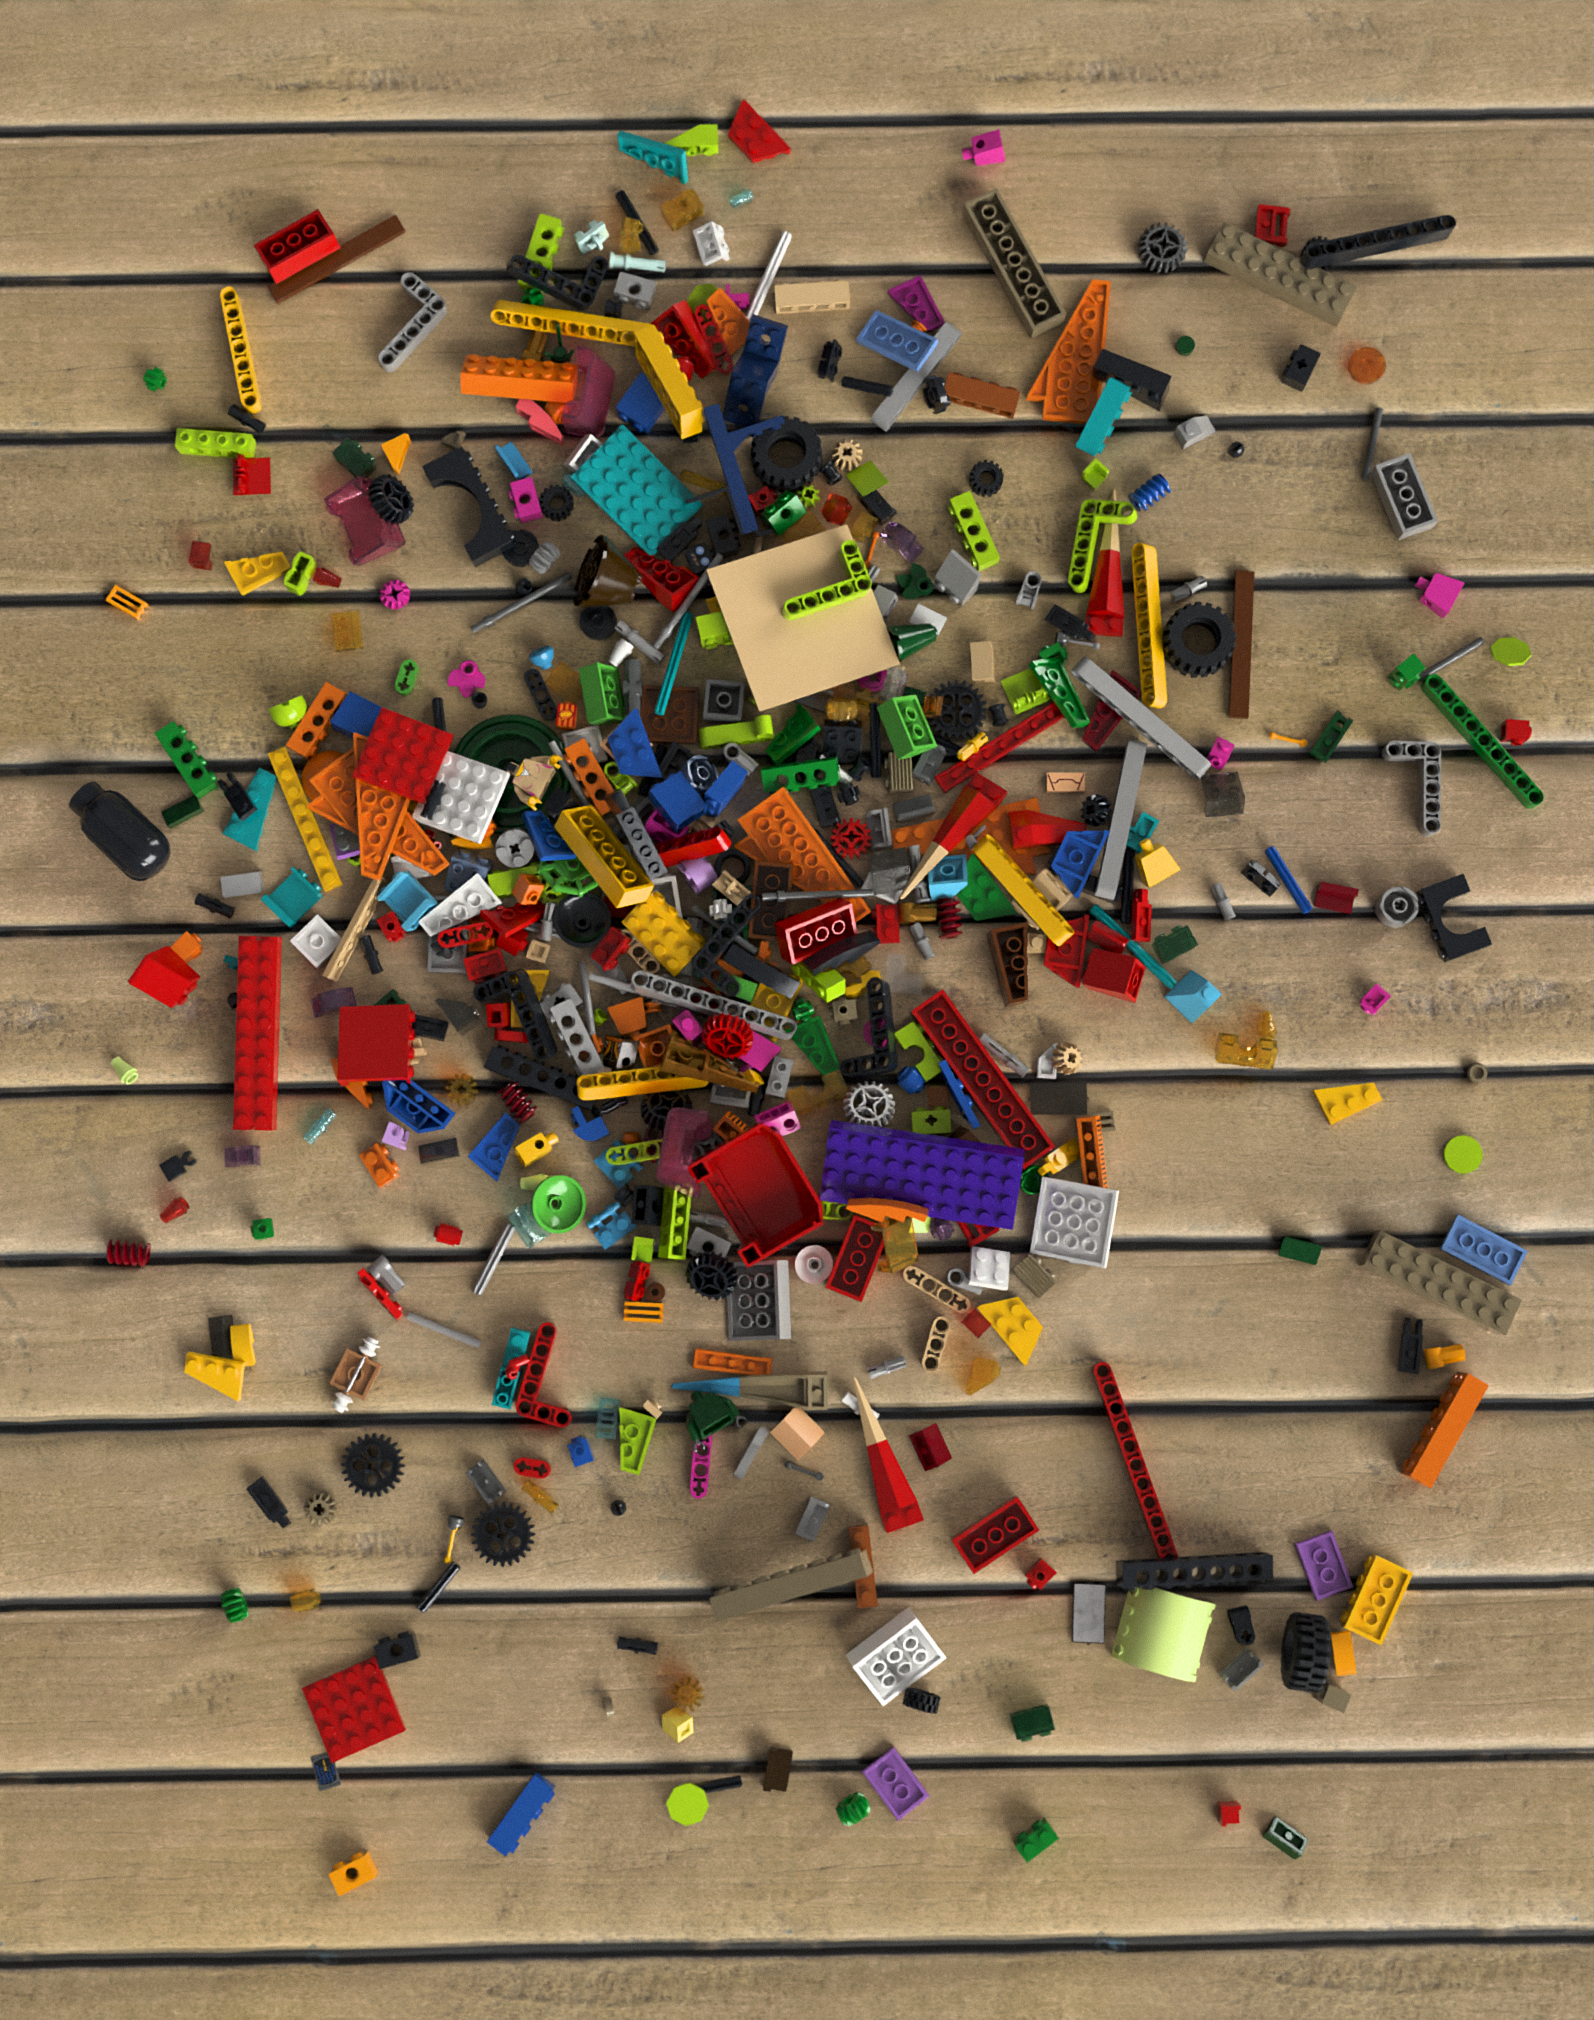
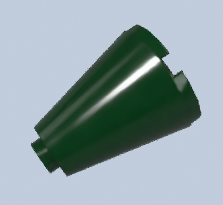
(911, 638)

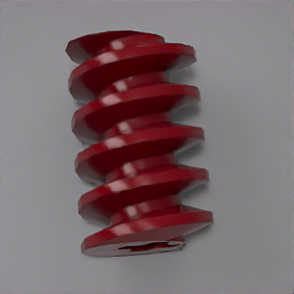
(948, 918)
(517, 1102)
(128, 1254)

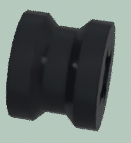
(613, 309)
(625, 1195)

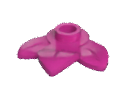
(466, 681)

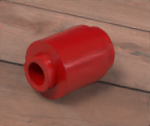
(448, 1234)

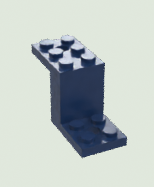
(754, 371)

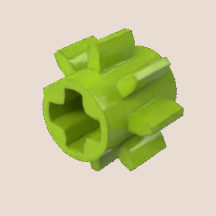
(811, 492)

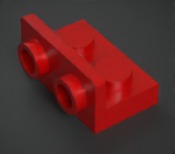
(886, 923)
(611, 948)
(485, 965)

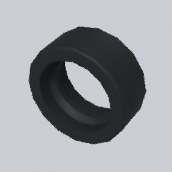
(736, 854)

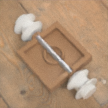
(355, 1374)

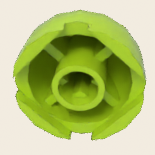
(289, 712)

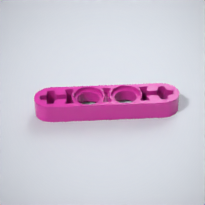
(705, 1460)

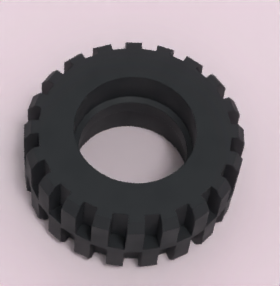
(791, 477)
(1209, 618)
(1305, 1652)

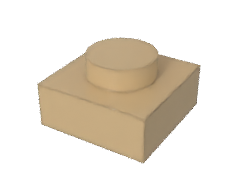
(1036, 943)
(538, 951)
(653, 1407)

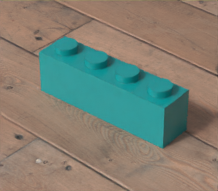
(1101, 420)

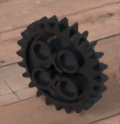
(973, 711)
(360, 1477)
(485, 1538)

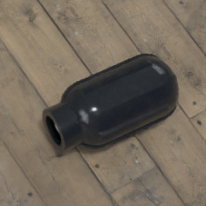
(121, 831)

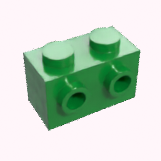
(1406, 673)
(1035, 1839)

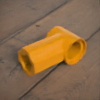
(1438, 1356)

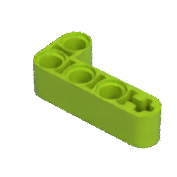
(739, 733)

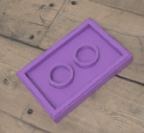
(1323, 1565)
(895, 1783)

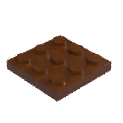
(679, 719)

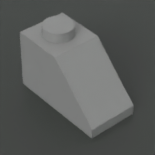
(1193, 431)

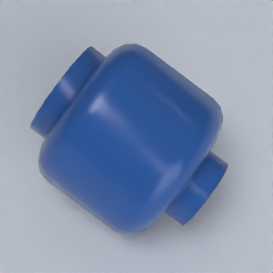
(910, 1080)

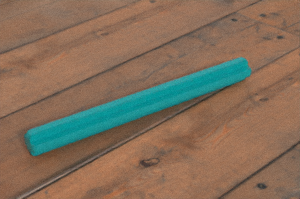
(673, 663)
(1135, 948)

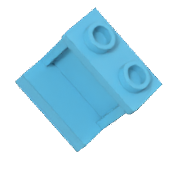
(407, 899)

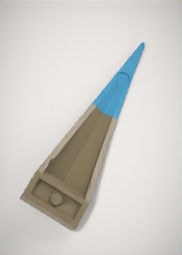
(794, 1388)

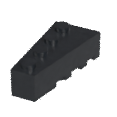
(1146, 383)

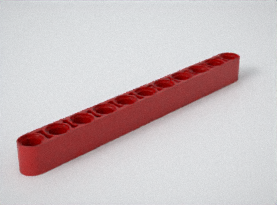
(1128, 1456)

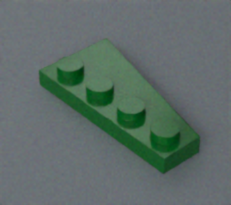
(1060, 688)

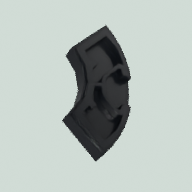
(808, 752)

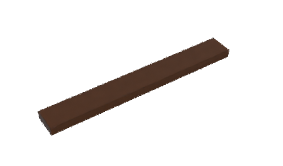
(338, 259)
(1242, 653)

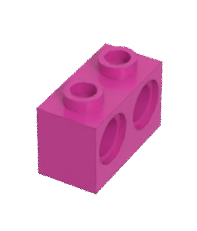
(780, 1118)

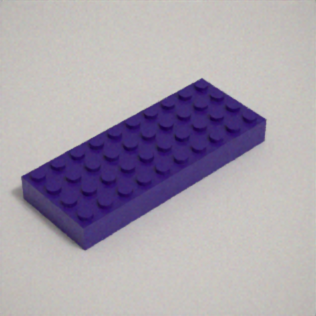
(945, 1174)

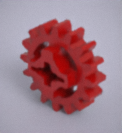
(843, 838)

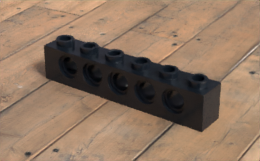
(495, 1064)

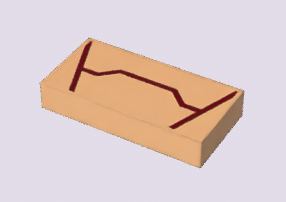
(1065, 782)

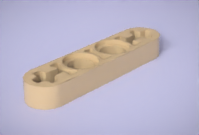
(934, 1292)

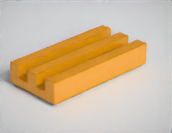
(140, 610)
(660, 1312)

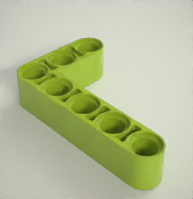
(1089, 537)
(834, 590)

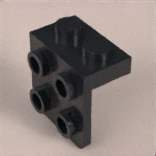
(842, 740)

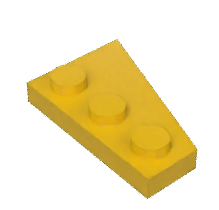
(1346, 1100)
(216, 1372)

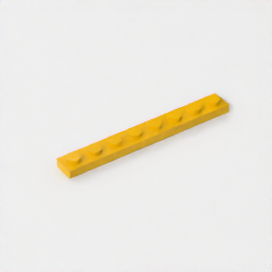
(305, 819)

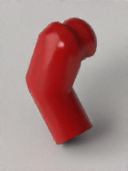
(430, 834)
(514, 1365)

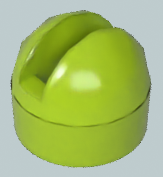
(600, 1016)

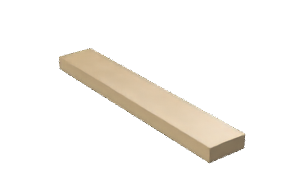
(354, 930)

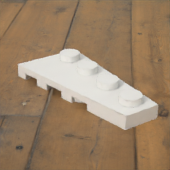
(460, 906)

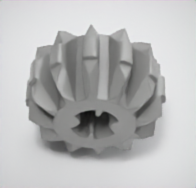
(544, 557)

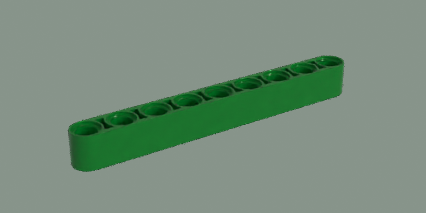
(1491, 745)

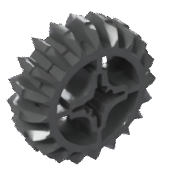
(1176, 247)

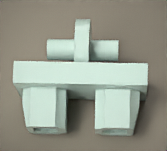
(592, 238)

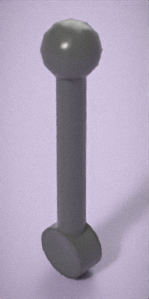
(819, 1476)

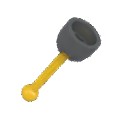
(454, 1523)

